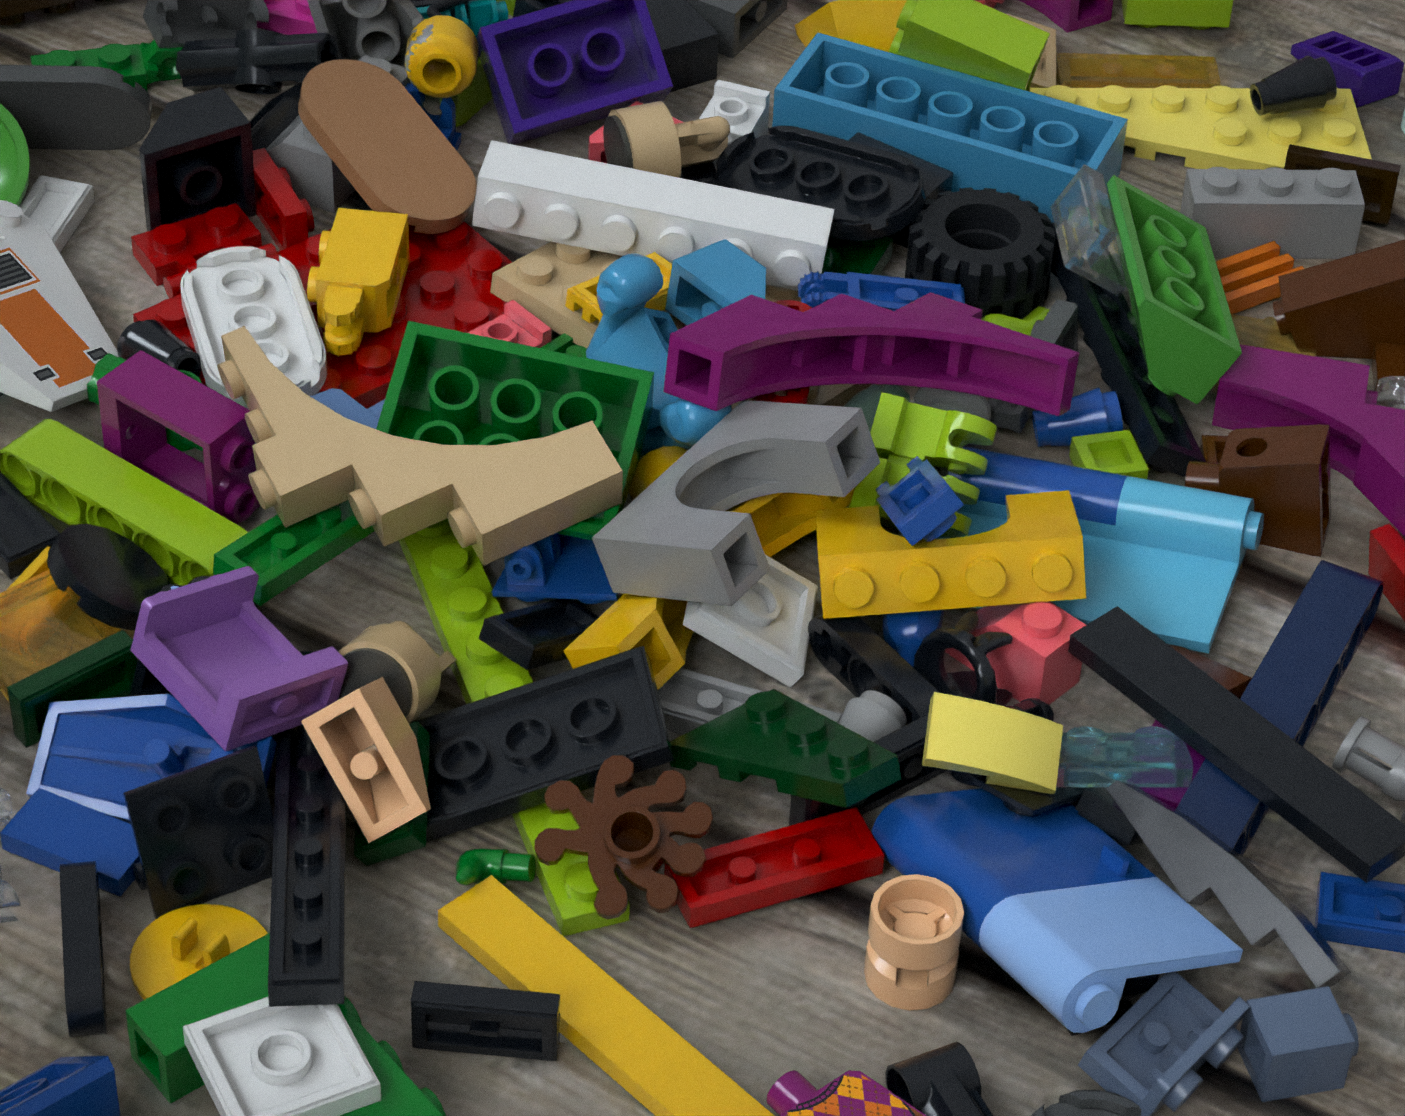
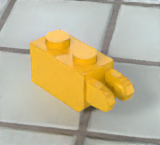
(359, 276)

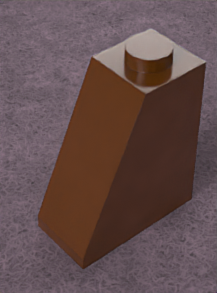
(1346, 303)

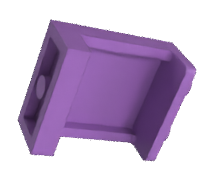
(231, 661)

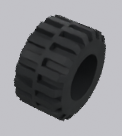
(987, 245)

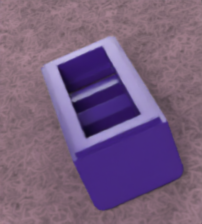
(1356, 65)

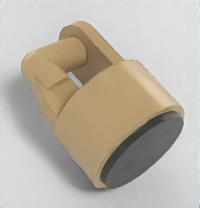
(650, 141)
(404, 662)

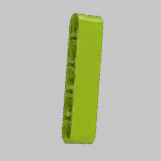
(95, 487)

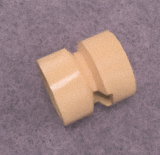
(913, 942)

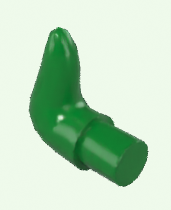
(480, 863)

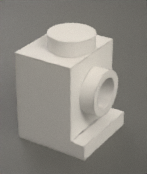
(742, 107)

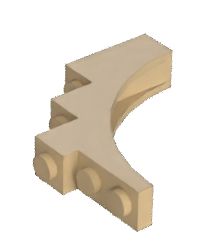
(400, 485)

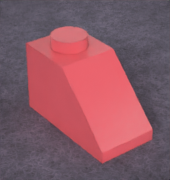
(1038, 657)

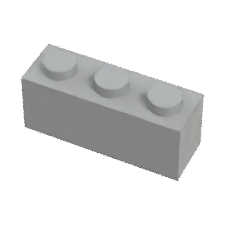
(1301, 210)

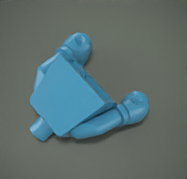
(640, 340)

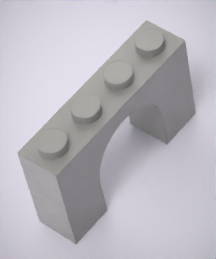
(677, 531)

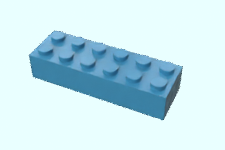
(949, 118)

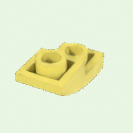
(993, 742)

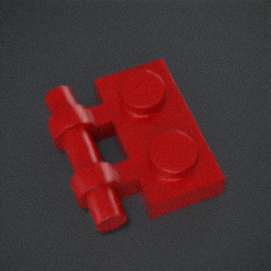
(177, 246)

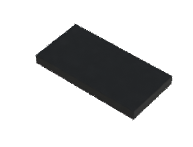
(517, 743)

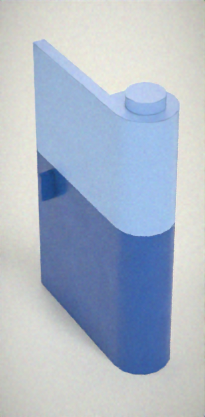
(1051, 899)

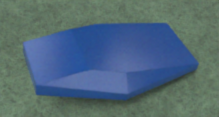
(116, 744)

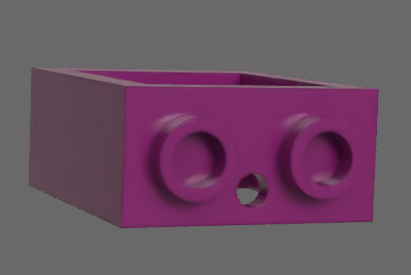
(153, 396)

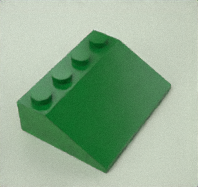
(496, 392)

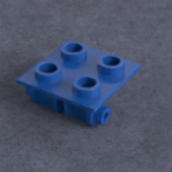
(556, 570)

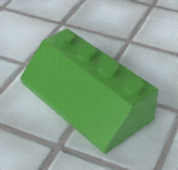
(1173, 293)

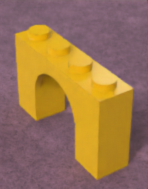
(1020, 562)

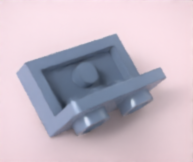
(1162, 1044)

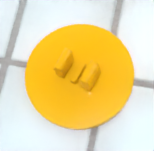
(188, 942)

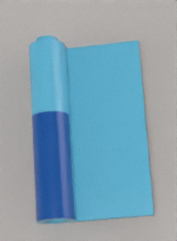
(1147, 543)

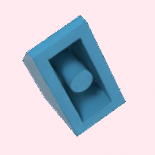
(712, 280)

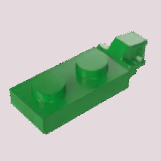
(137, 62)

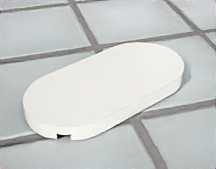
(267, 297)

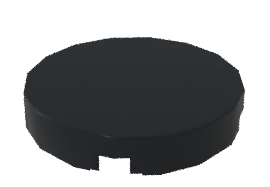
(105, 572)

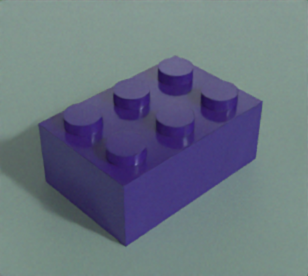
(571, 65)

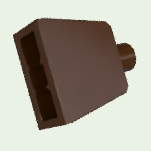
(1284, 474)

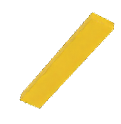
(594, 1008)

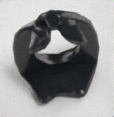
(969, 684)

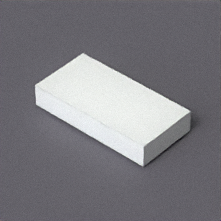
(58, 206)

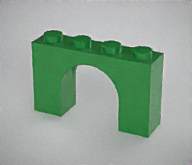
(231, 982)

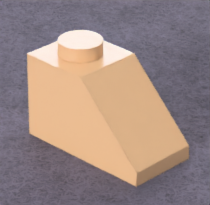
(371, 758)

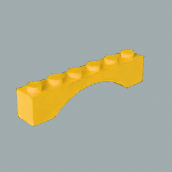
(658, 621)

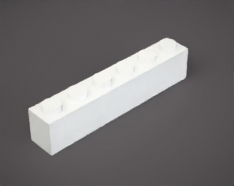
(644, 212)

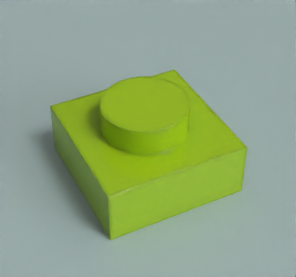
(1109, 452)

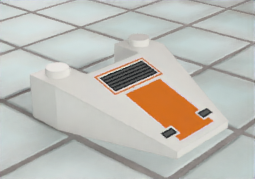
(45, 320)

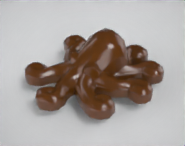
(627, 835)

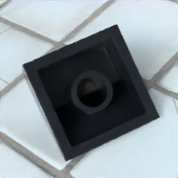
(197, 159)

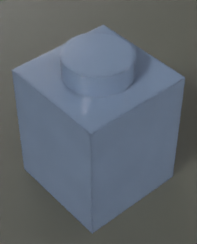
(1297, 1043)

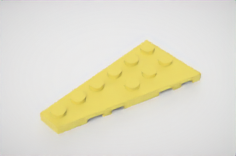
(1220, 124)

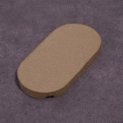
(386, 144)

